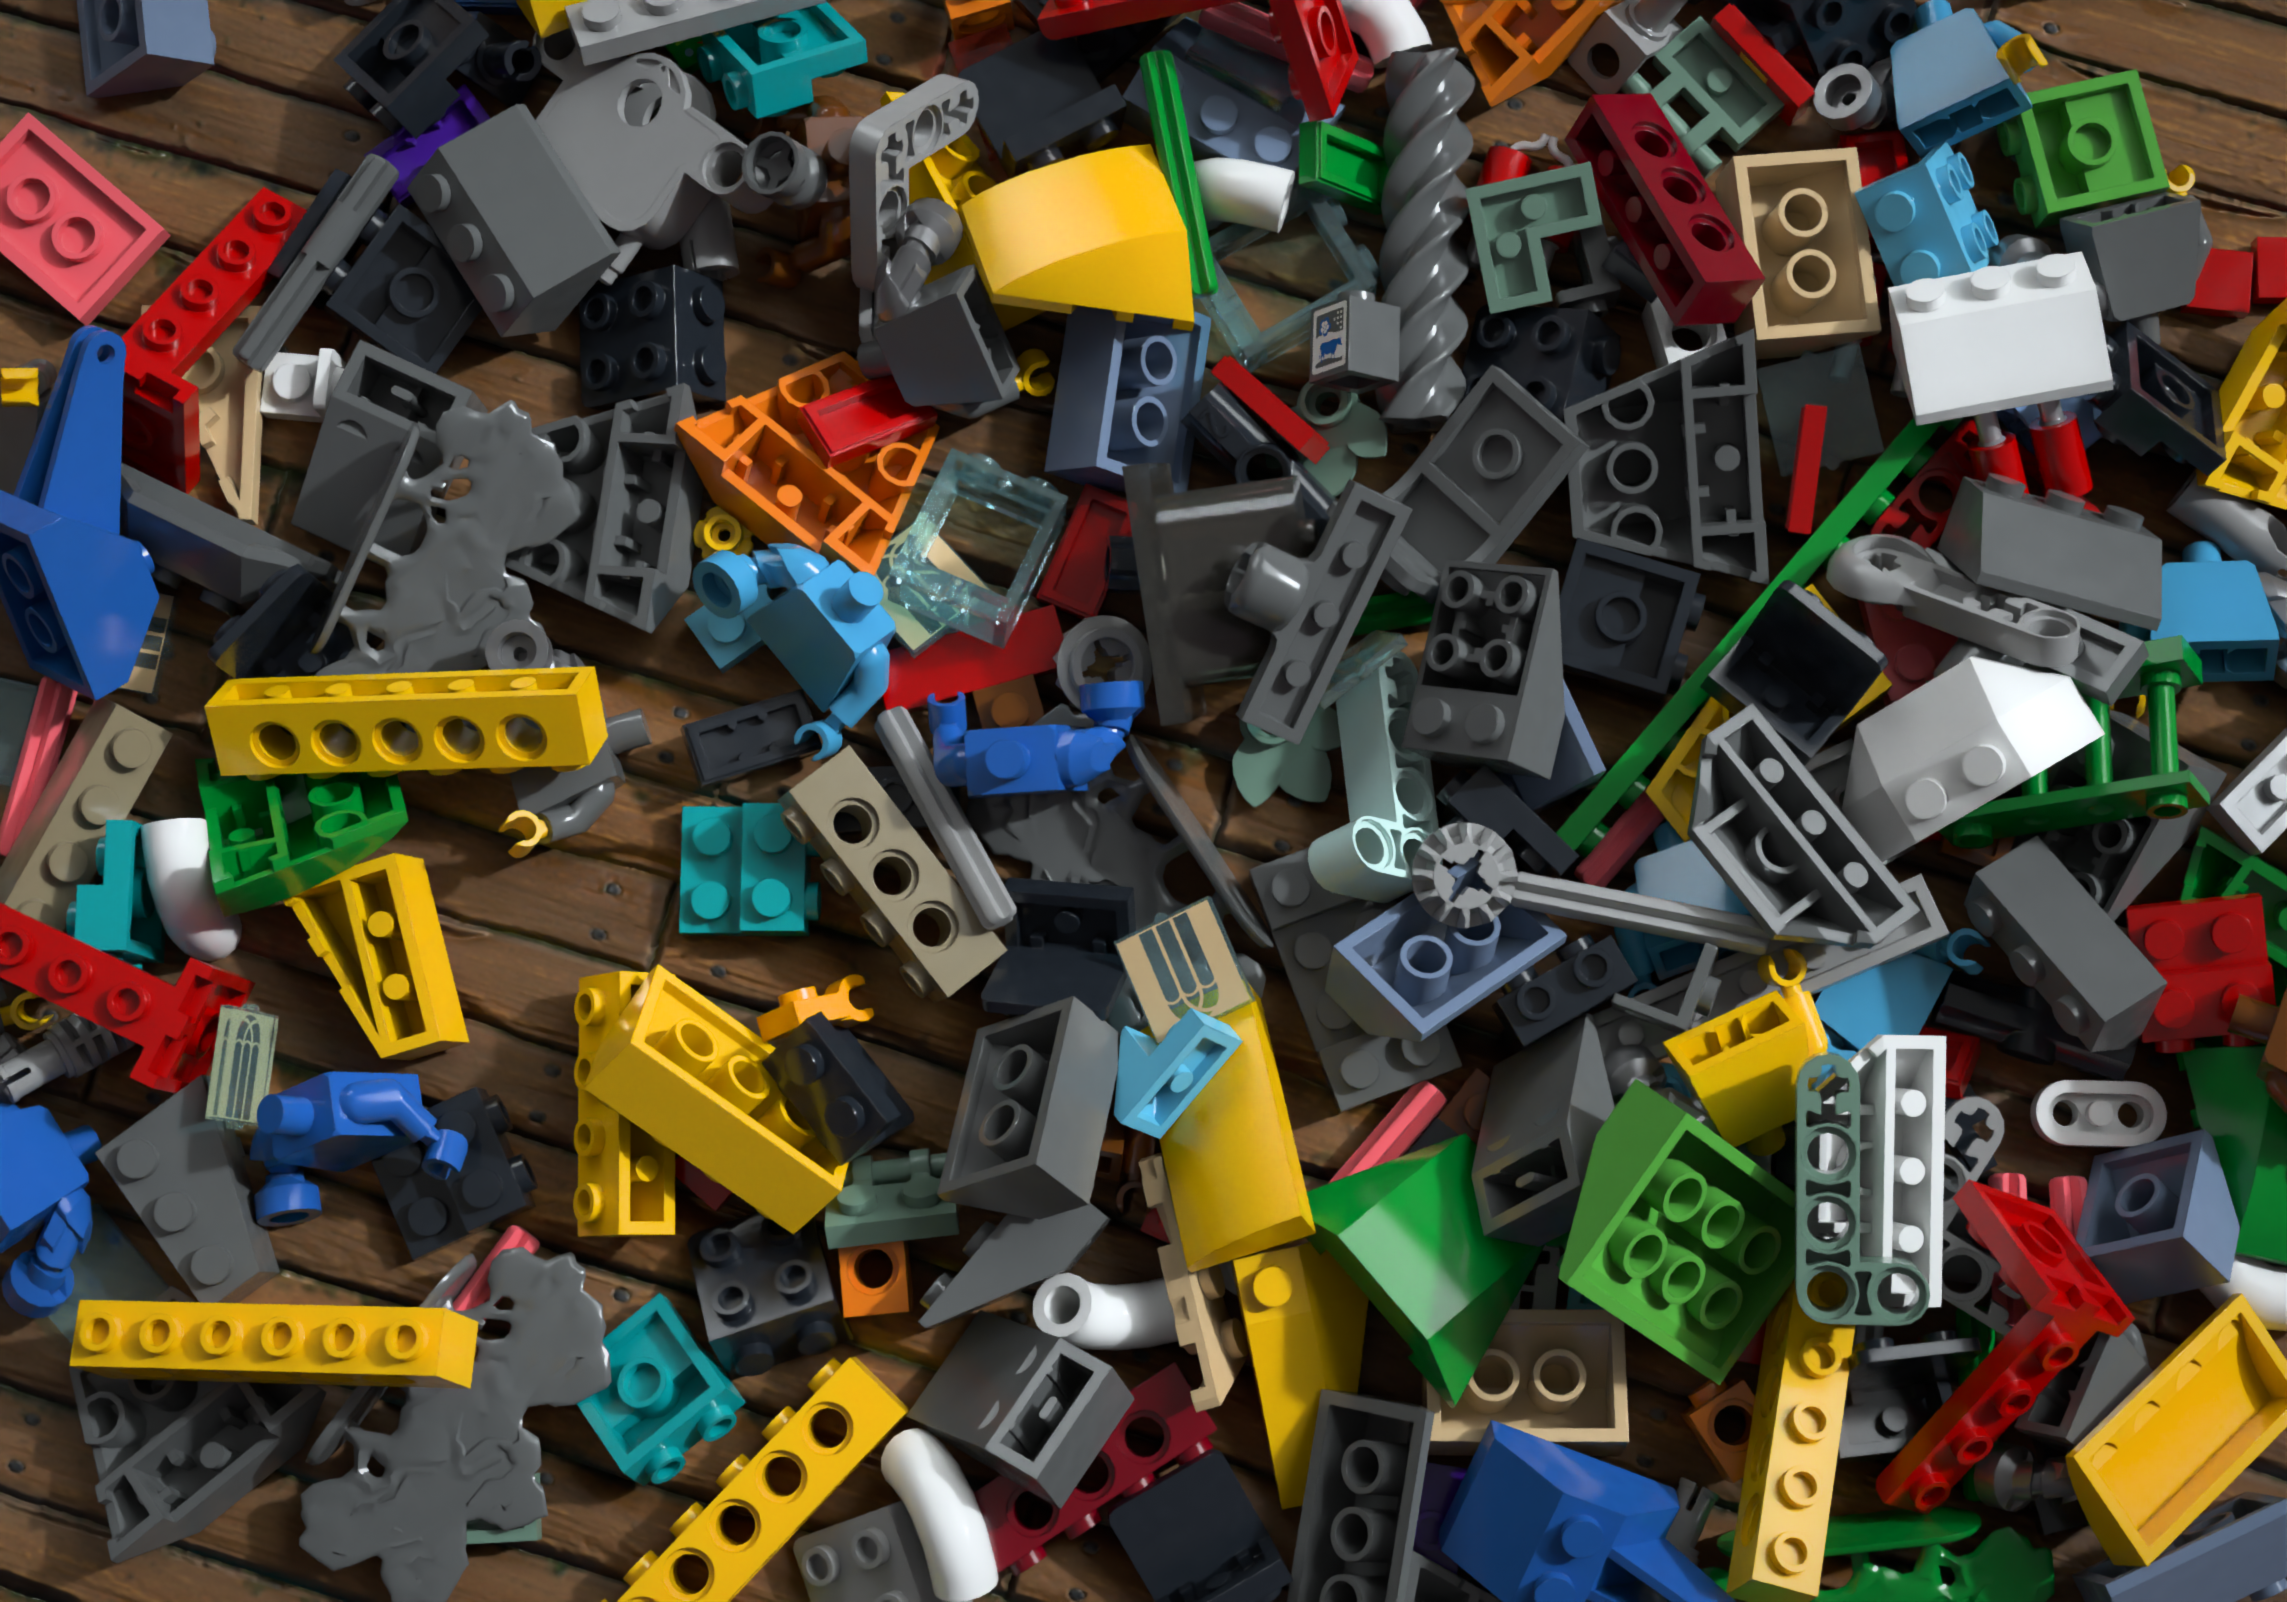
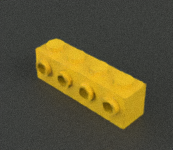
(622, 1170)

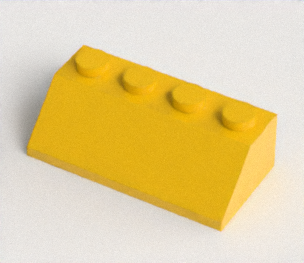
(703, 1092)

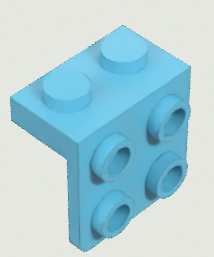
(1928, 219)

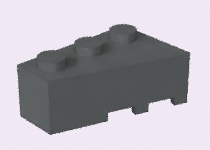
(194, 1195)

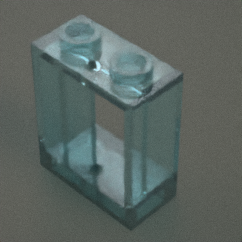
(1229, 313)
(953, 598)

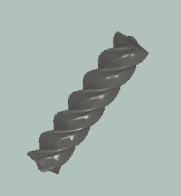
(1419, 253)

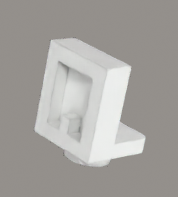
(300, 385)

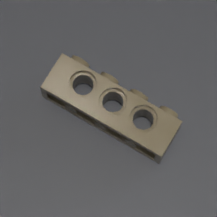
(925, 886)

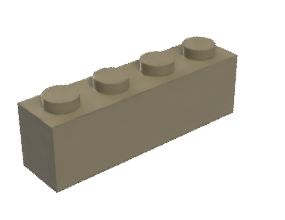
(91, 784)

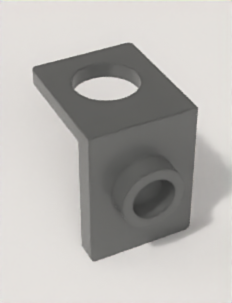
(1698, 998)

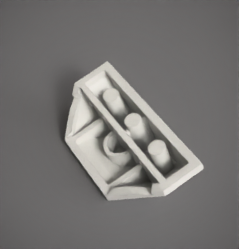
(1958, 748)
(1899, 1158)

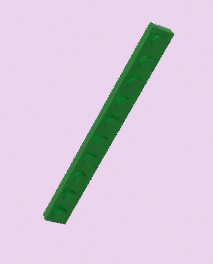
(1865, 502)

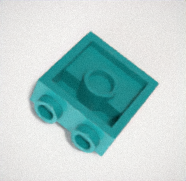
(773, 59)
(744, 874)
(121, 911)
(660, 1395)

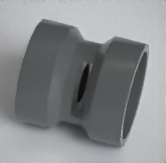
(784, 171)

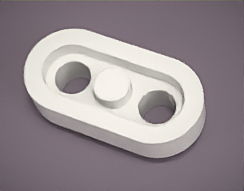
(2096, 1113)

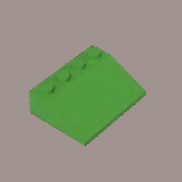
(1680, 1233)

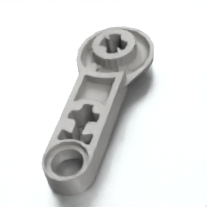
(1902, 573)

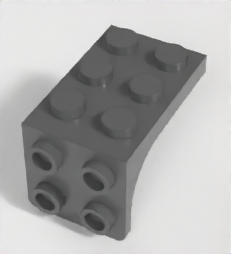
(1477, 483)

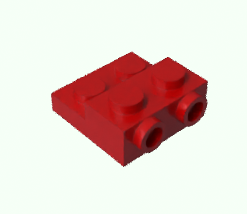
(2208, 957)

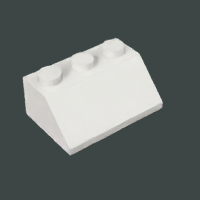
(1999, 338)

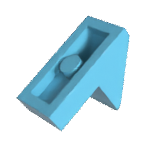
(1164, 1079)

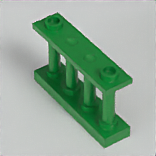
(2161, 796)

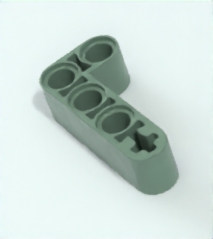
(1842, 1188)

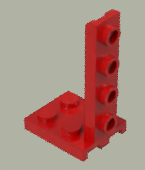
(1311, 31)
(181, 325)
(169, 1020)
(2067, 1308)

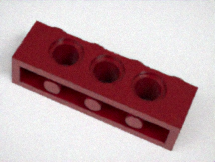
(1664, 210)
(1161, 1398)

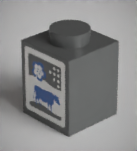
(1354, 343)

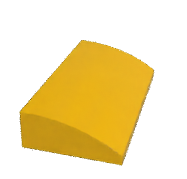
(1236, 1156)
(2181, 1435)

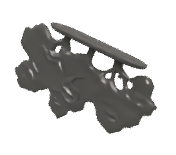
(456, 582)
(1097, 843)
(457, 1448)

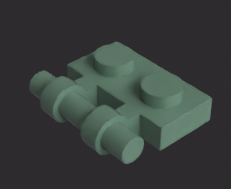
(1716, 86)
(890, 1202)

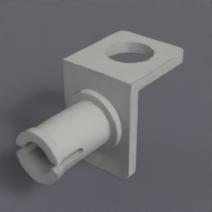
(1635, 32)

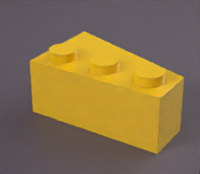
(387, 953)

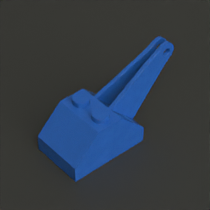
(66, 573)
(1566, 1528)

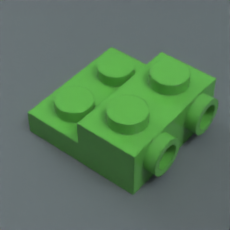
(2083, 148)

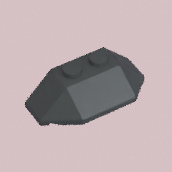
(207, 545)
(1788, 843)

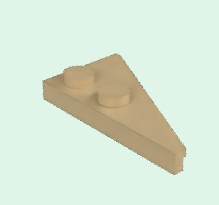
(231, 416)
(1196, 1300)

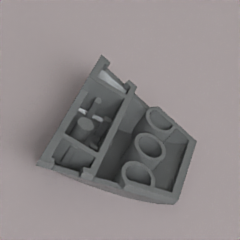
(1676, 463)
(636, 508)
(184, 1449)

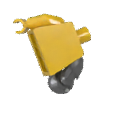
(1737, 1064)

